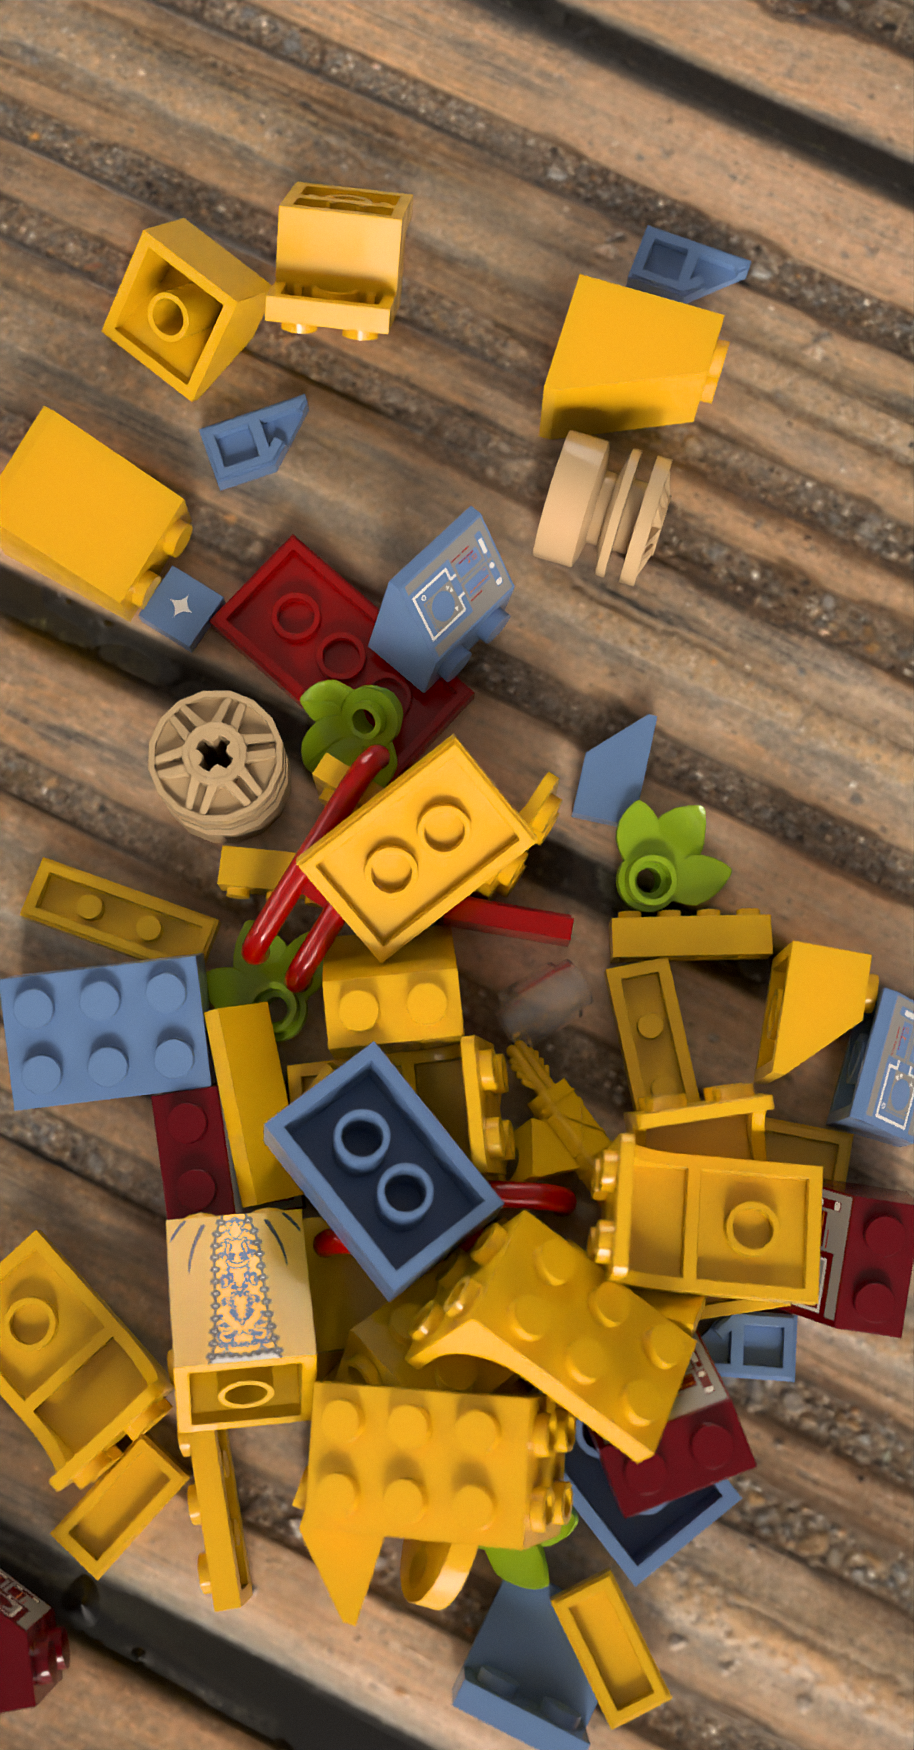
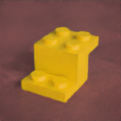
(339, 260)

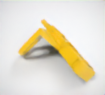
(562, 1135)

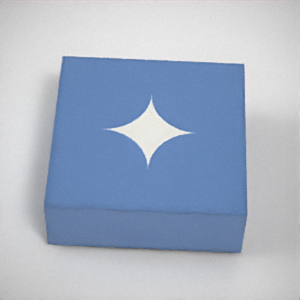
(181, 609)

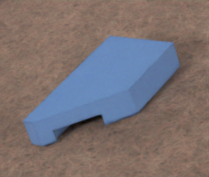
(682, 268)
(253, 442)
(614, 773)
(754, 1345)

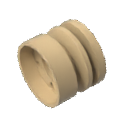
(602, 507)
(222, 801)

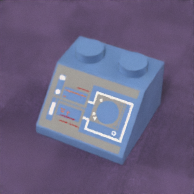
(444, 604)
(878, 1074)

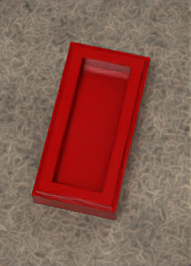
(511, 921)

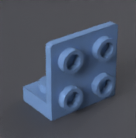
(526, 1673)

